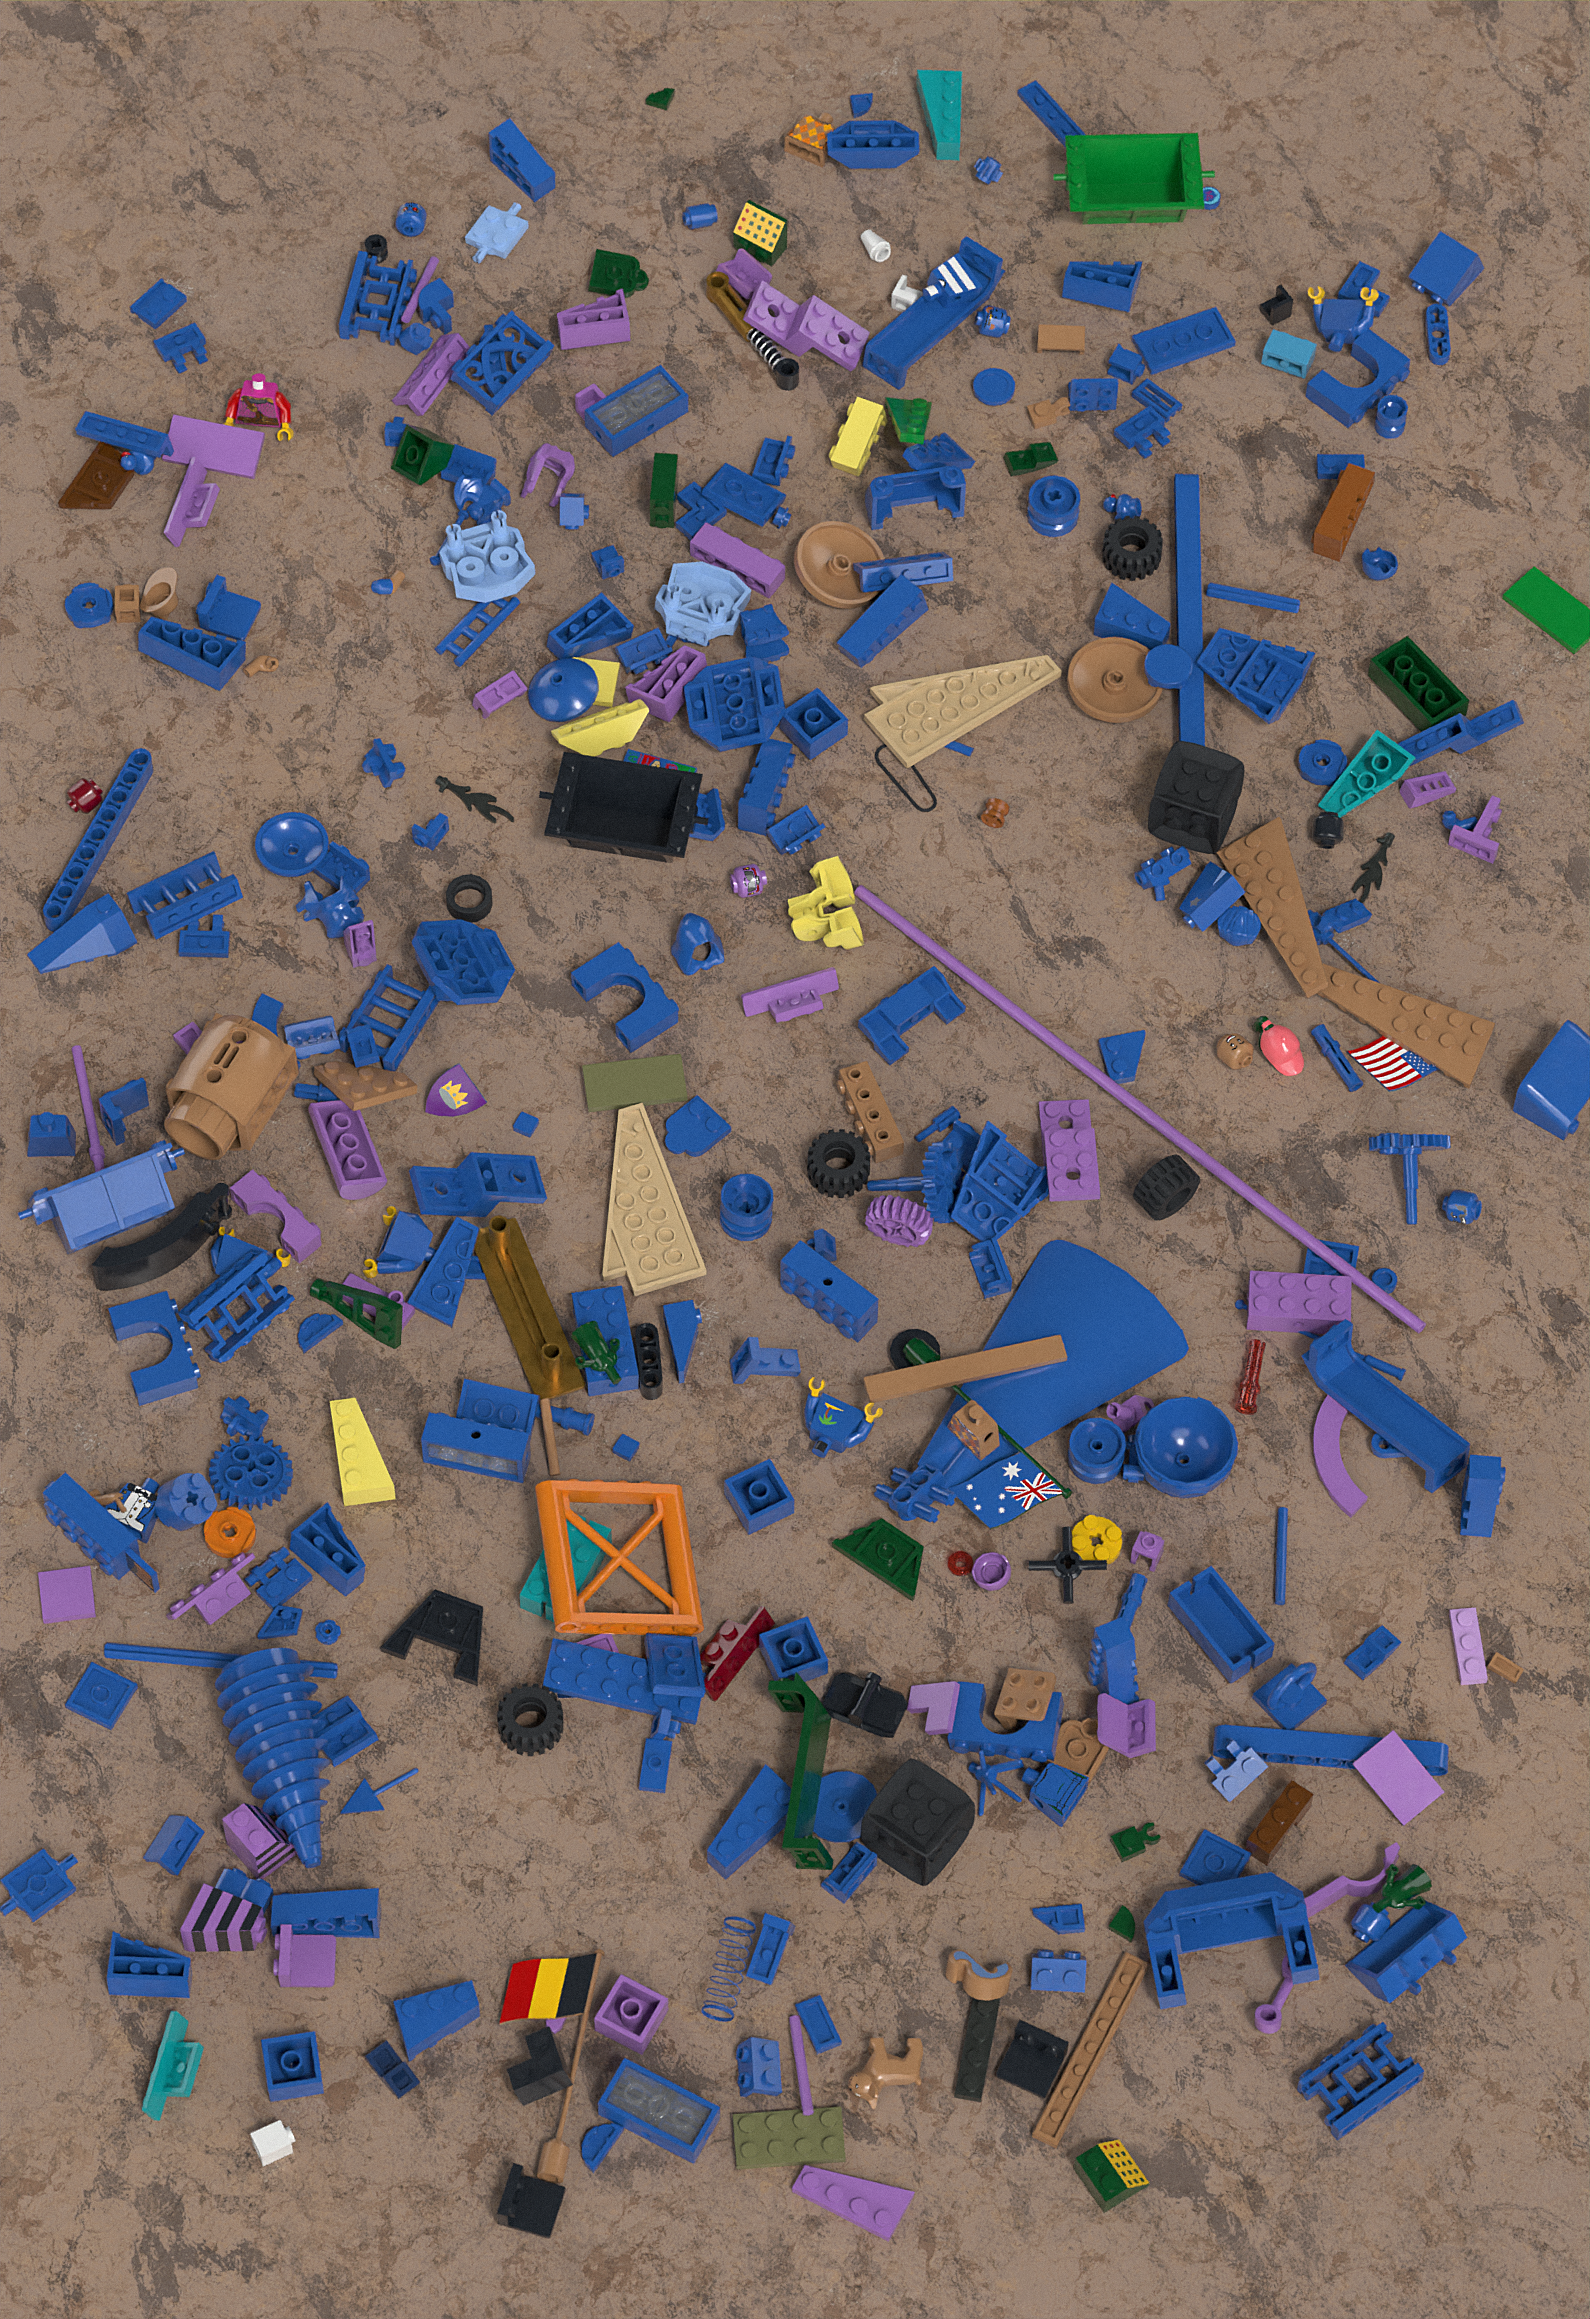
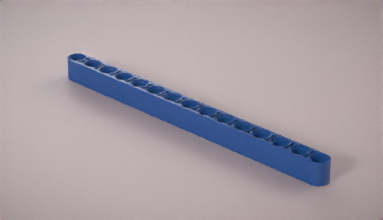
(1189, 604)

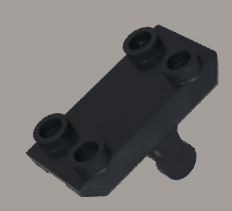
(865, 1703)

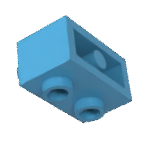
(1289, 353)

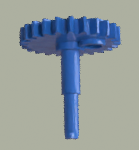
(1409, 1147)
(940, 1181)

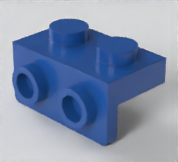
(773, 461)
(471, 464)
(642, 651)
(709, 807)
(794, 830)
(342, 865)
(312, 1037)
(1058, 1972)
(759, 2067)

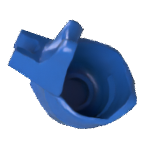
(335, 911)

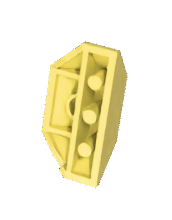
(603, 729)

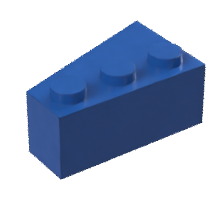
(520, 161)
(590, 629)
(328, 1551)
(146, 1970)
(434, 2015)

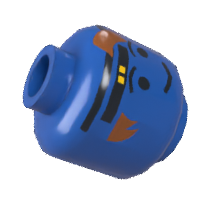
(992, 321)

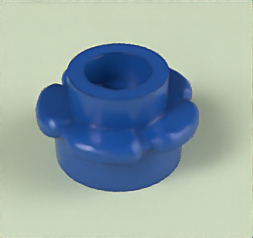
(782, 517)
(327, 1638)

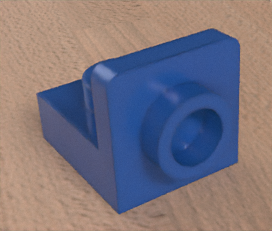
(608, 562)
(433, 834)

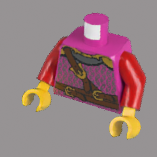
(260, 405)

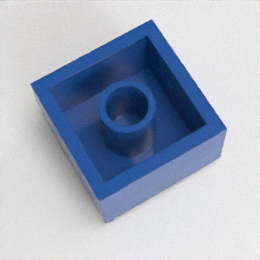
(814, 723)
(759, 1496)
(794, 1650)
(292, 2066)

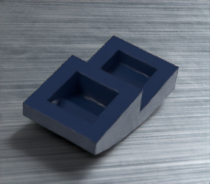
(392, 2070)

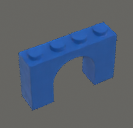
(1350, 403)
(619, 967)
(158, 1316)
(1033, 1741)

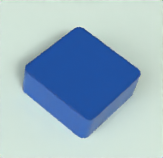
(525, 1124)
(626, 1447)

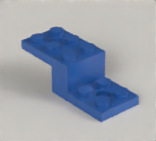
(477, 1184)

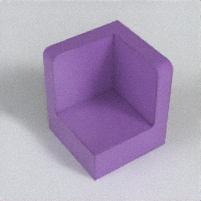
(587, 398)

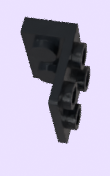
(1033, 2059)
(529, 2203)

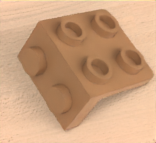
(1024, 1696)

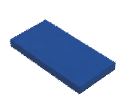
(1183, 340)

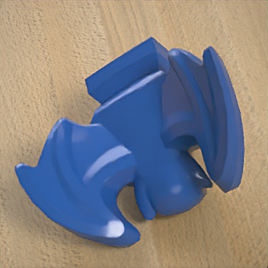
(485, 498)

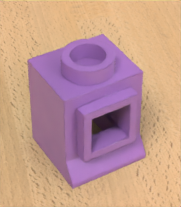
(1149, 1546)

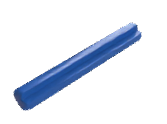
(1253, 597)

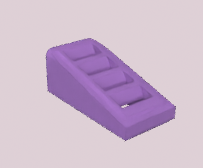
(1415, 797)

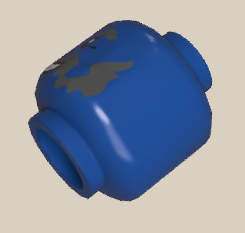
(1462, 1206)

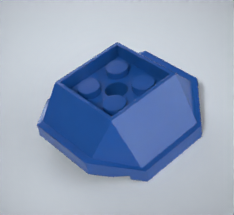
(721, 688)
(462, 961)

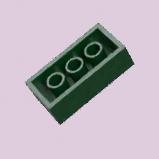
(1416, 685)

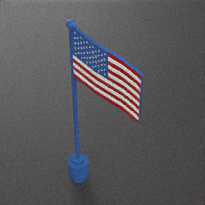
(1381, 1058)

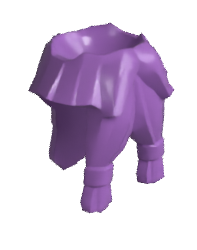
(555, 459)

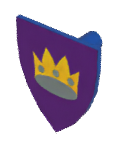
(454, 1094)

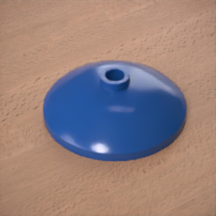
(568, 697)
(290, 834)

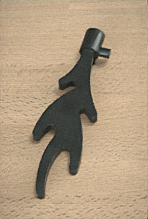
(480, 800)
(1374, 873)

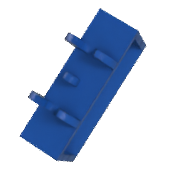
(1408, 1952)

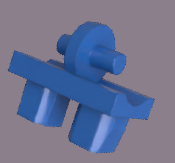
(379, 763)
(241, 1420)

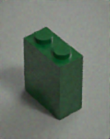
(664, 490)

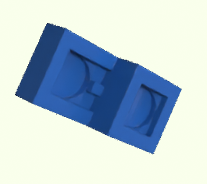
(1373, 1652)

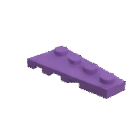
(859, 2201)

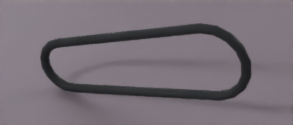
(901, 788)

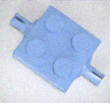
(496, 232)

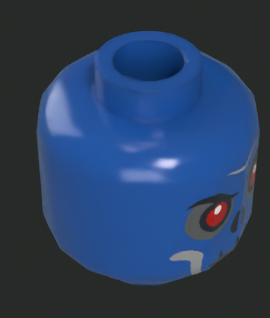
(411, 219)

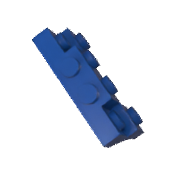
(907, 1008)

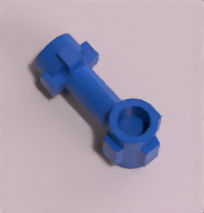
(1132, 1471)

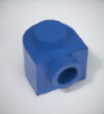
(416, 338)

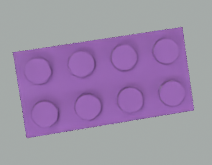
(1297, 1301)

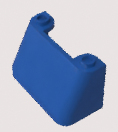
(940, 484)
(1557, 1083)

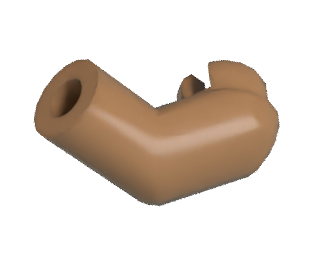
(261, 663)

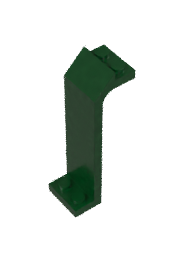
(798, 1839)

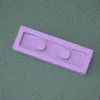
(1468, 1646)

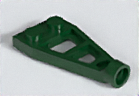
(389, 1313)

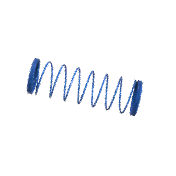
(728, 2010)

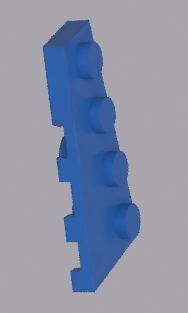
(937, 453)
(445, 1276)

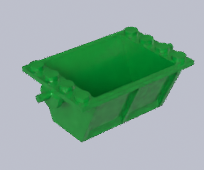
(1133, 177)

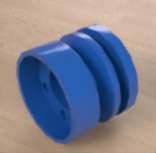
(746, 1207)

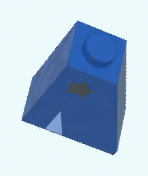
(1210, 897)

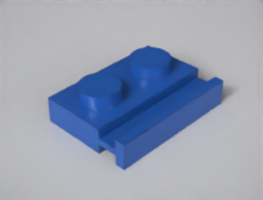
(158, 303)

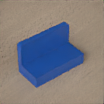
(174, 1843)

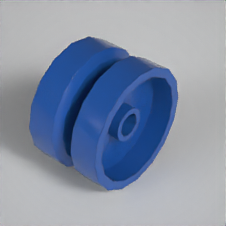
(1053, 506)
(1096, 1450)

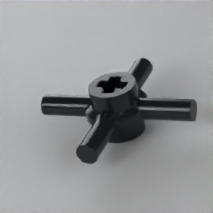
(1076, 1563)

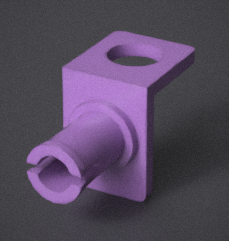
(1130, 1412)

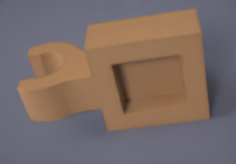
(1045, 414)

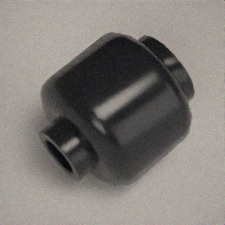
(1327, 829)

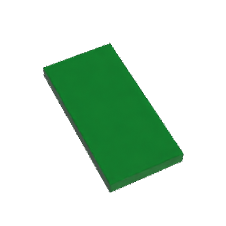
(1551, 609)

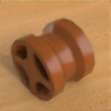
(995, 813)

